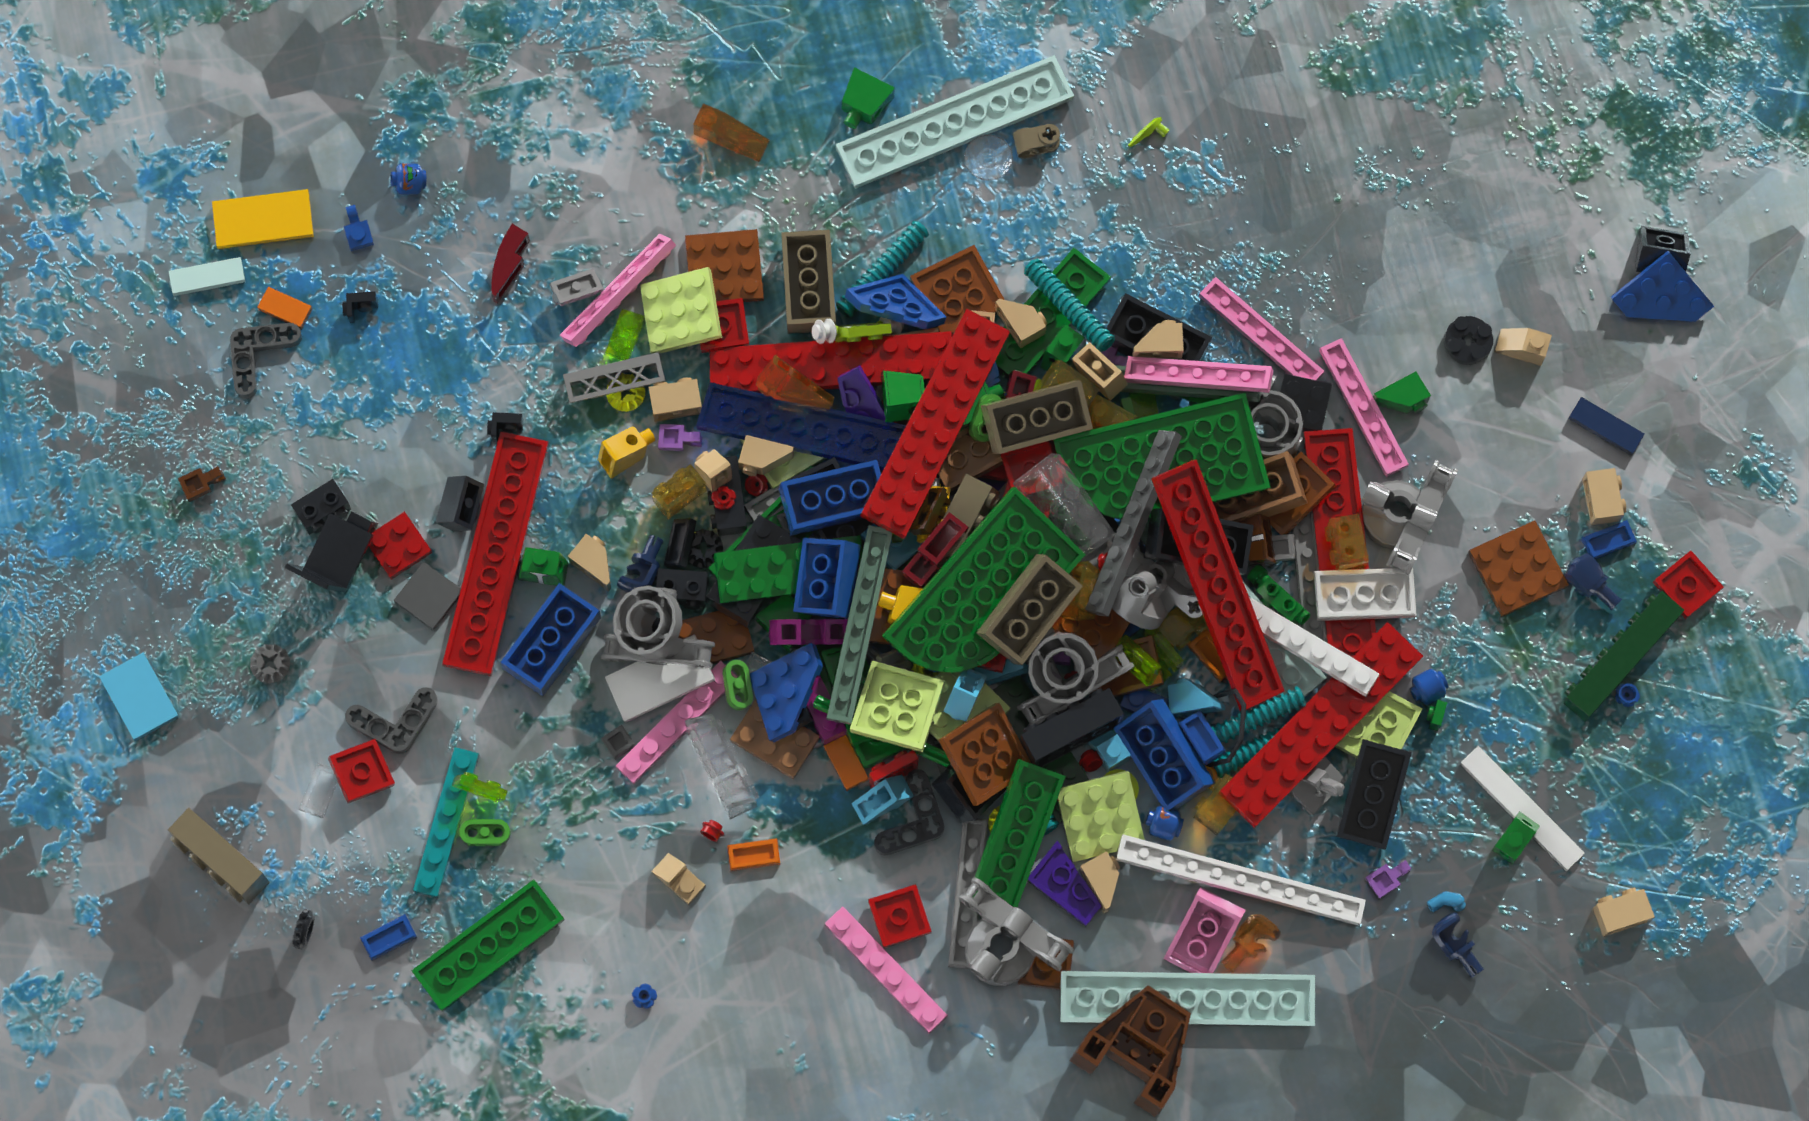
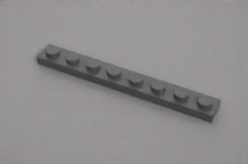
(1132, 524)

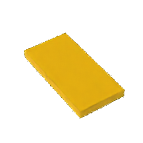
(262, 219)

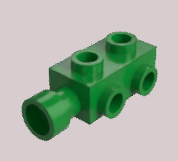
(1275, 596)

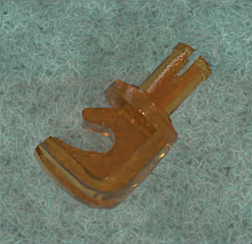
(1245, 940)

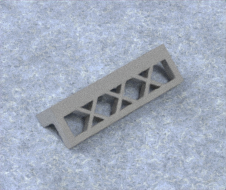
(612, 369)

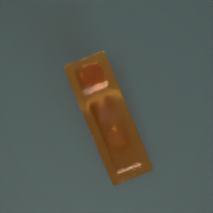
(729, 133)
(789, 385)

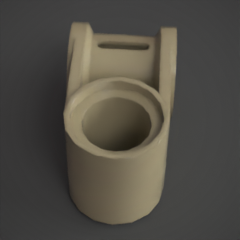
(1035, 141)

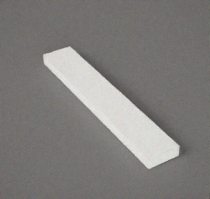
(1514, 799)

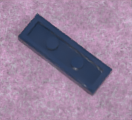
(1606, 426)

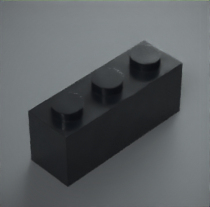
(730, 520)

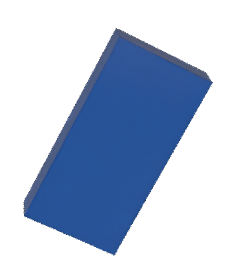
(1609, 540)
(1202, 737)
(388, 937)

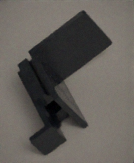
(337, 552)

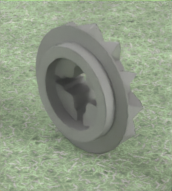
(269, 674)

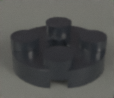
(1480, 332)

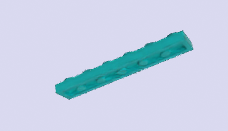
(444, 826)

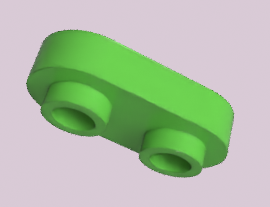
(978, 419)
(737, 686)
(485, 831)

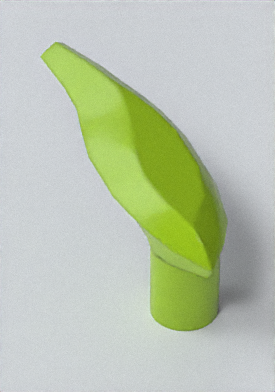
(1154, 125)

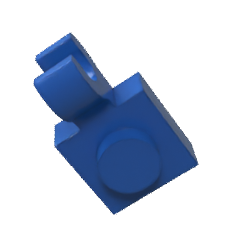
(357, 232)

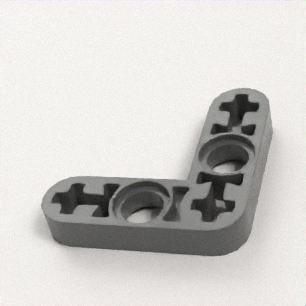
(247, 351)
(391, 730)

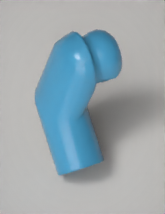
(1447, 898)

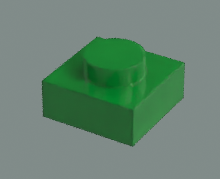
(1436, 714)

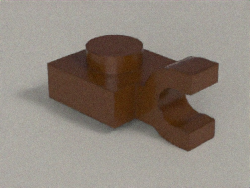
(197, 483)

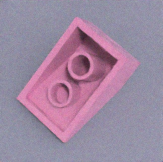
(1204, 933)

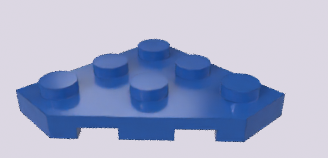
(1663, 293)
(896, 300)
(785, 689)

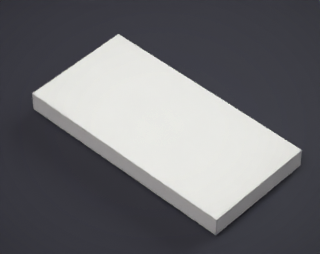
(1364, 594)
(648, 686)

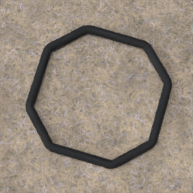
(1241, 730)

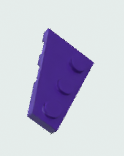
(859, 395)
(1062, 884)

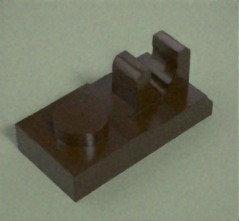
(930, 511)

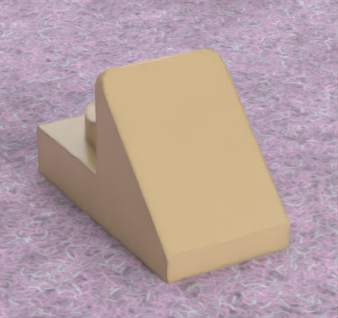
(678, 878)

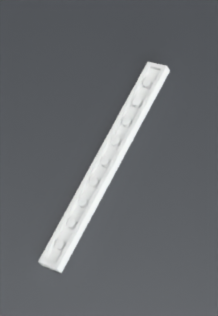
(1304, 644)
(1240, 880)

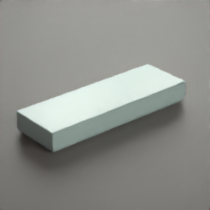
(207, 276)

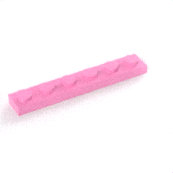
(617, 290)
(1259, 331)
(1198, 374)
(1363, 407)
(672, 727)
(886, 970)

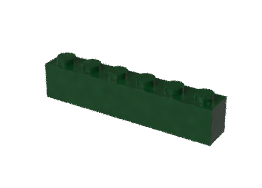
(1623, 656)

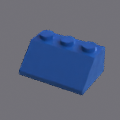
(826, 577)

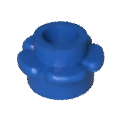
(1631, 690)
(648, 1001)

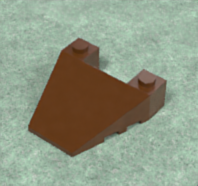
(1144, 1039)

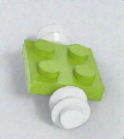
(852, 333)

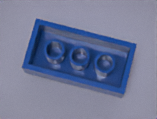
(828, 497)
(550, 639)
(1164, 755)

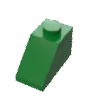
(1404, 395)

